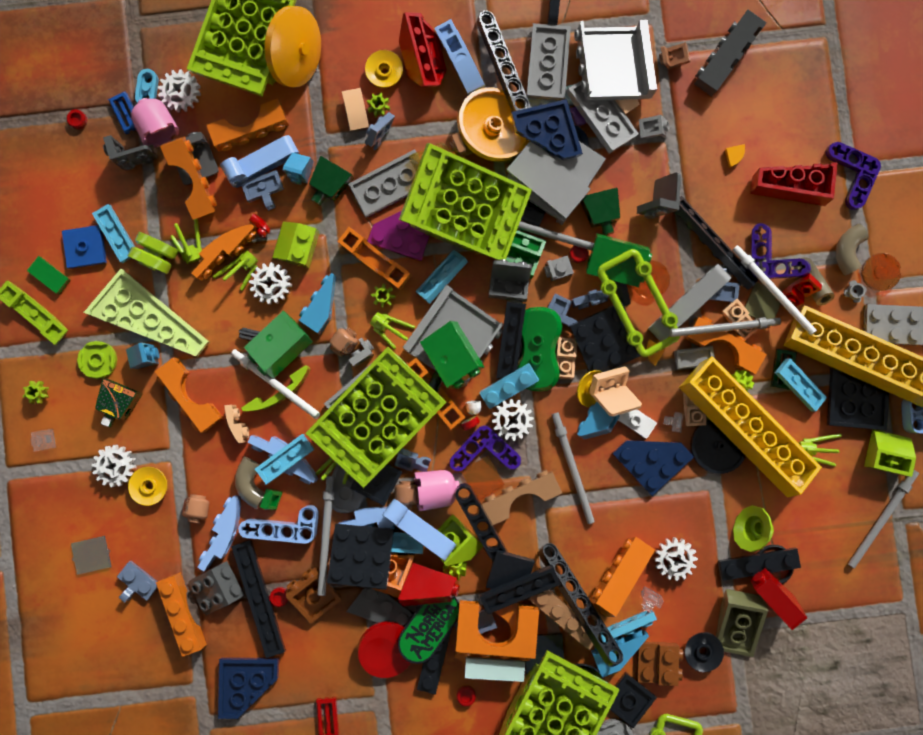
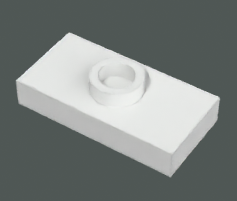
(638, 422)

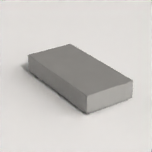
(692, 357)

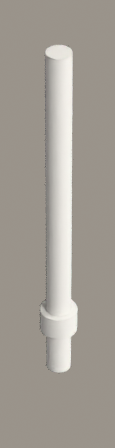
(748, 262)
(248, 364)

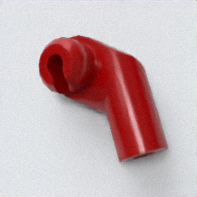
(261, 224)

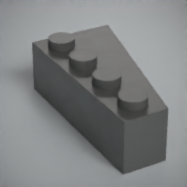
(729, 52)

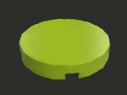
(97, 360)

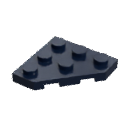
(549, 128)
(652, 461)
(243, 683)

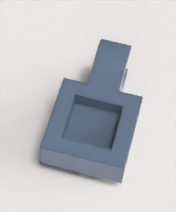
(408, 460)

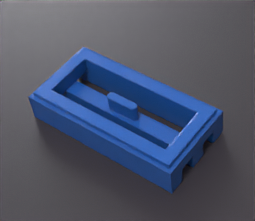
(119, 97)

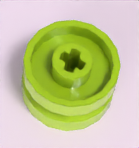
(153, 253)

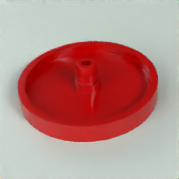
(380, 651)

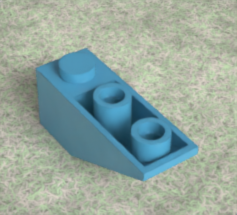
(319, 311)
(628, 646)

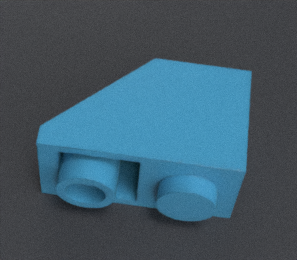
(298, 168)
(142, 355)
(596, 423)

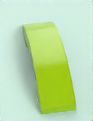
(33, 312)
(298, 378)

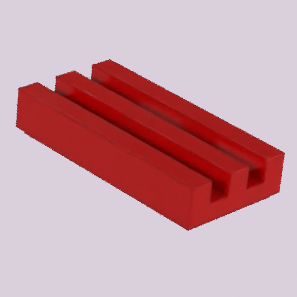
(326, 701)

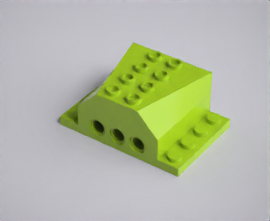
(234, 43)
(464, 204)
(375, 417)
(559, 701)

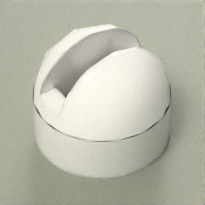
(473, 407)

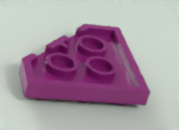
(399, 237)

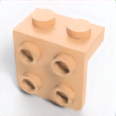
(612, 393)

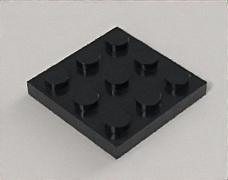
(603, 340)
(856, 403)
(360, 556)

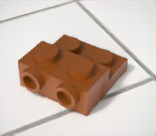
(305, 598)
(659, 663)

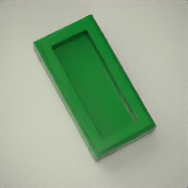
(48, 275)

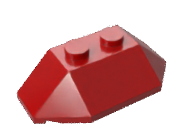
(421, 51)

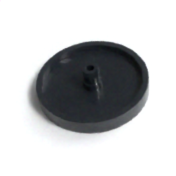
(714, 449)

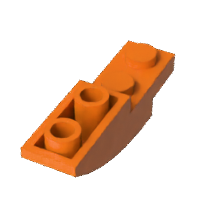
(228, 243)

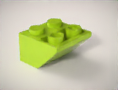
(890, 453)

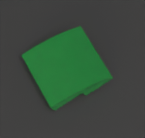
(526, 249)

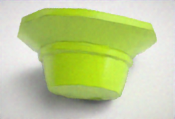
(753, 529)

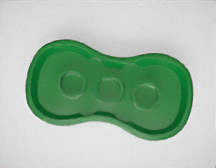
(539, 340)

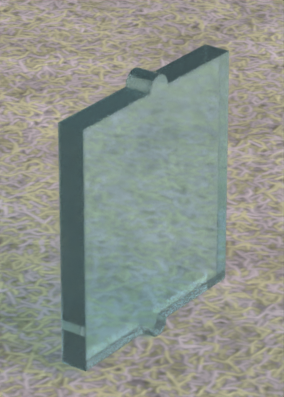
(91, 555)

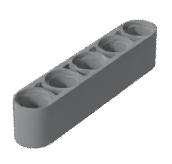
(692, 300)

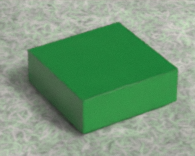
(271, 499)

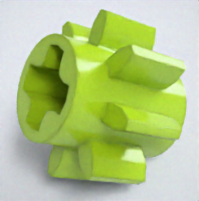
(381, 108)
(388, 295)
(744, 379)
(38, 396)
(456, 570)

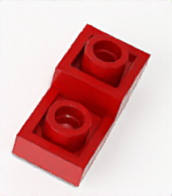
(802, 288)

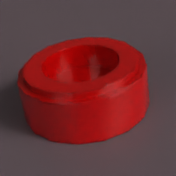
(77, 119)
(578, 254)
(470, 423)
(278, 597)
(466, 695)

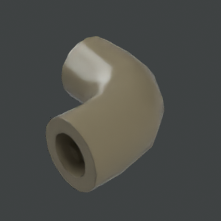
(847, 247)
(826, 294)
(245, 483)

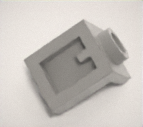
(653, 127)
(558, 268)
(360, 356)

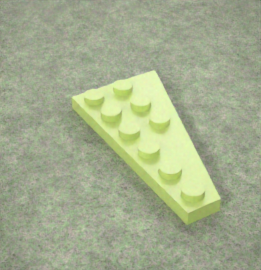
(138, 310)

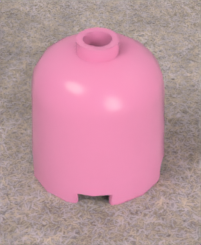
(153, 122)
(435, 489)

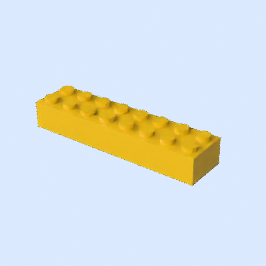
(859, 355)
(750, 427)

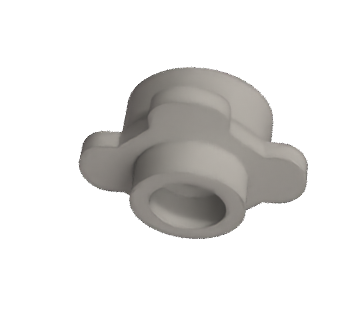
(861, 290)

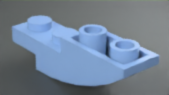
(459, 56)
(275, 444)
(369, 516)
(226, 527)

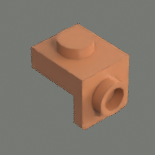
(674, 55)
(459, 146)

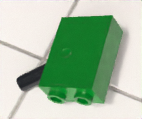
(607, 248)
(276, 344)
(451, 356)

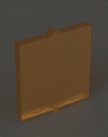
(482, 477)

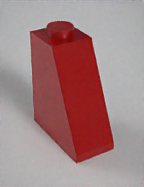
(427, 587)
(779, 598)

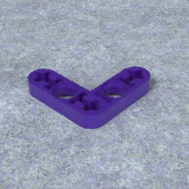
(862, 171)
(770, 264)
(488, 443)

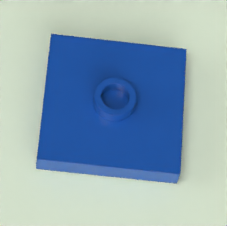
(84, 247)

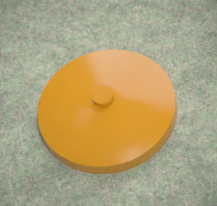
(292, 46)
(487, 125)

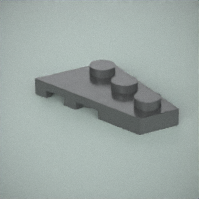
(379, 607)

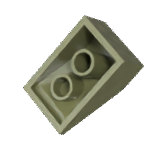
(741, 621)

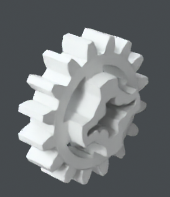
(173, 83)
(270, 291)
(505, 413)
(116, 474)
(677, 551)

